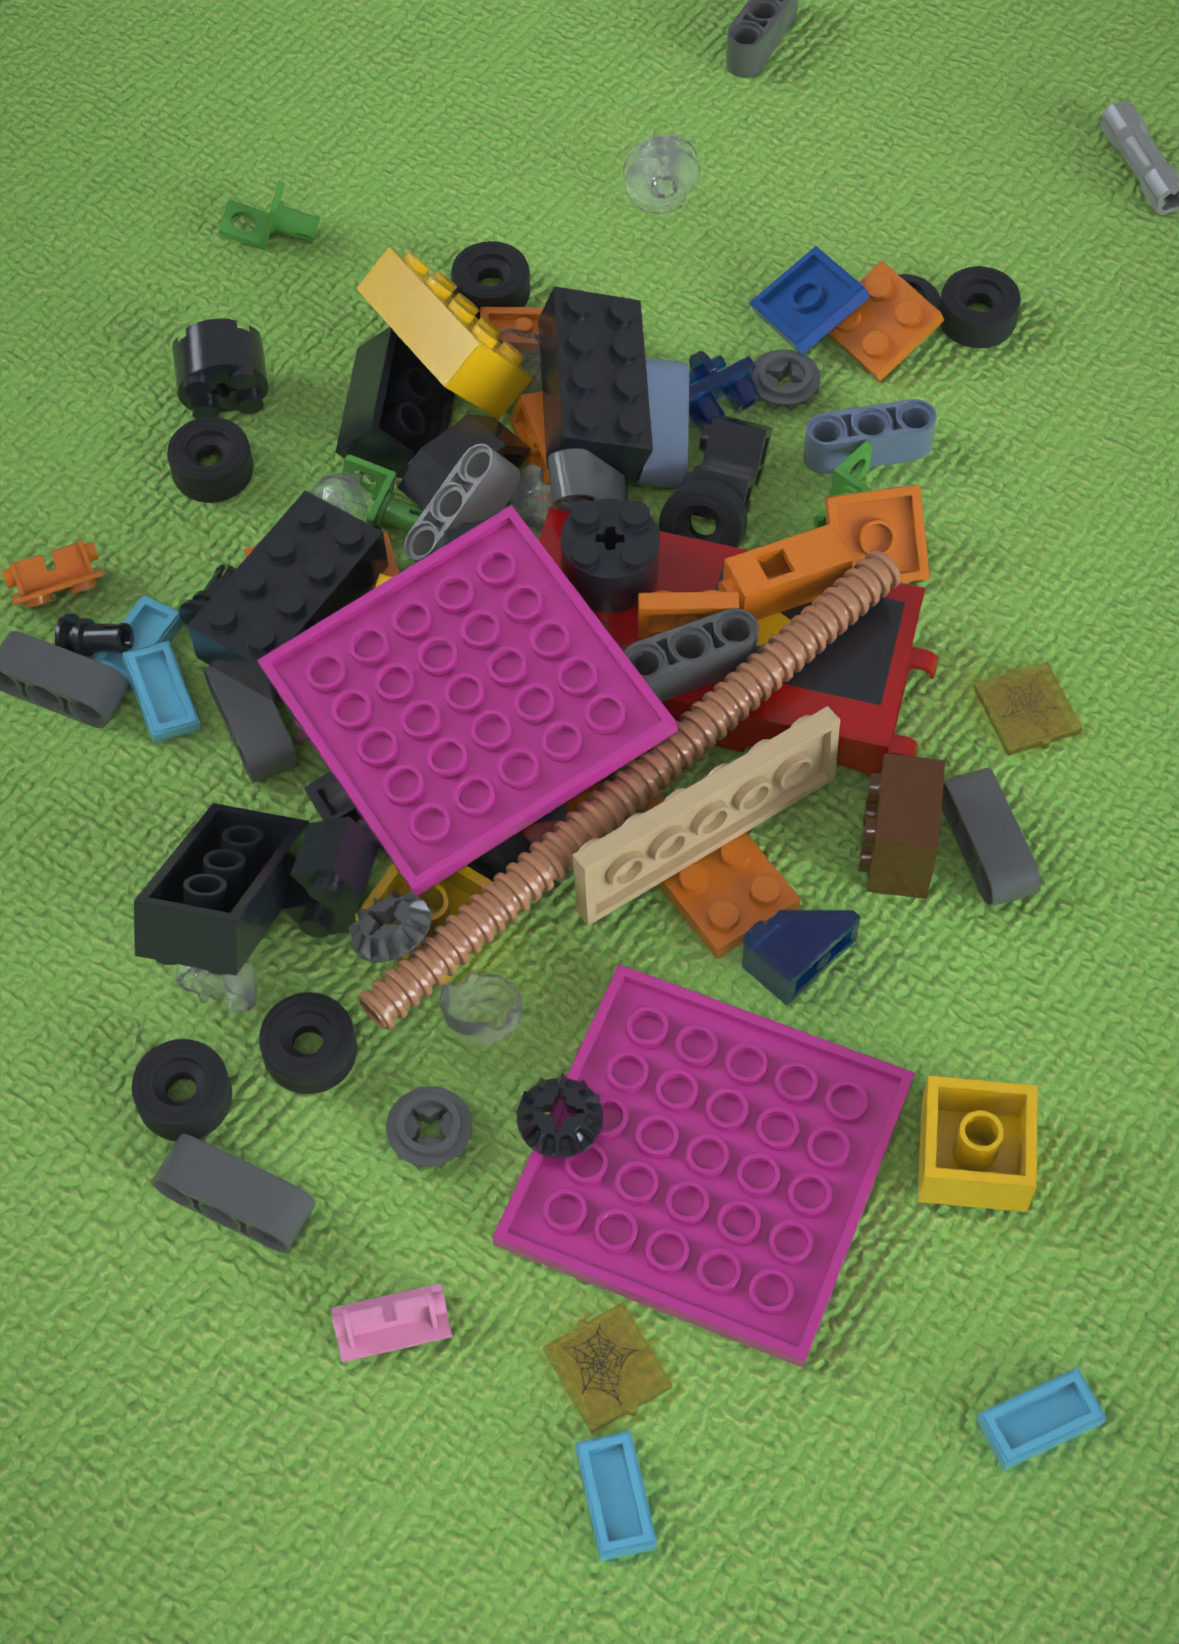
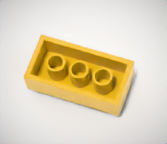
(445, 332)

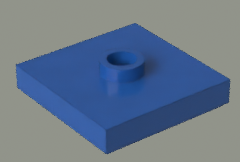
(809, 300)

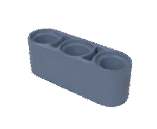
(669, 424)
(896, 429)

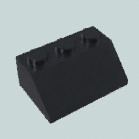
(391, 405)

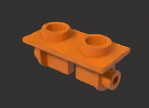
(71, 571)

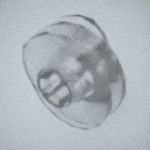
(661, 173)

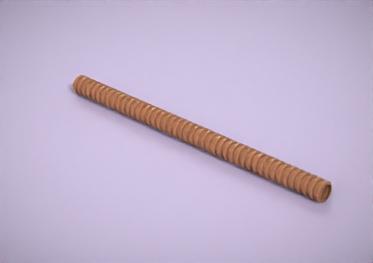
(629, 789)

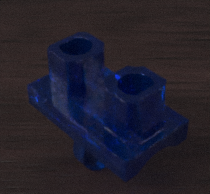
(711, 385)

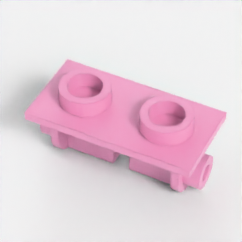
(391, 1322)

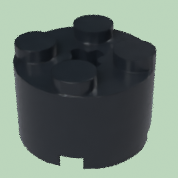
(220, 368)
(610, 552)

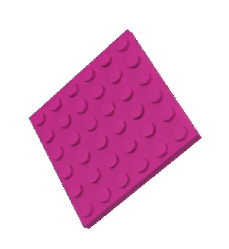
(466, 699)
(718, 1168)

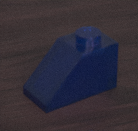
(797, 948)

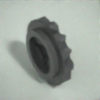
(774, 366)
(394, 940)
(428, 1106)

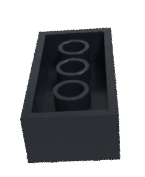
(595, 378)
(288, 583)
(218, 890)

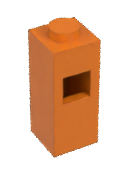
(786, 571)

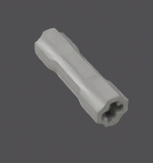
(1130, 136)

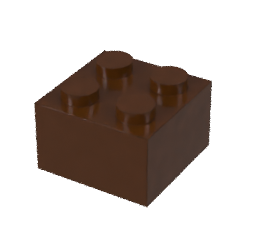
(902, 825)

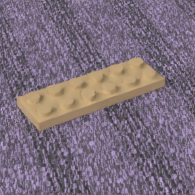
(705, 815)

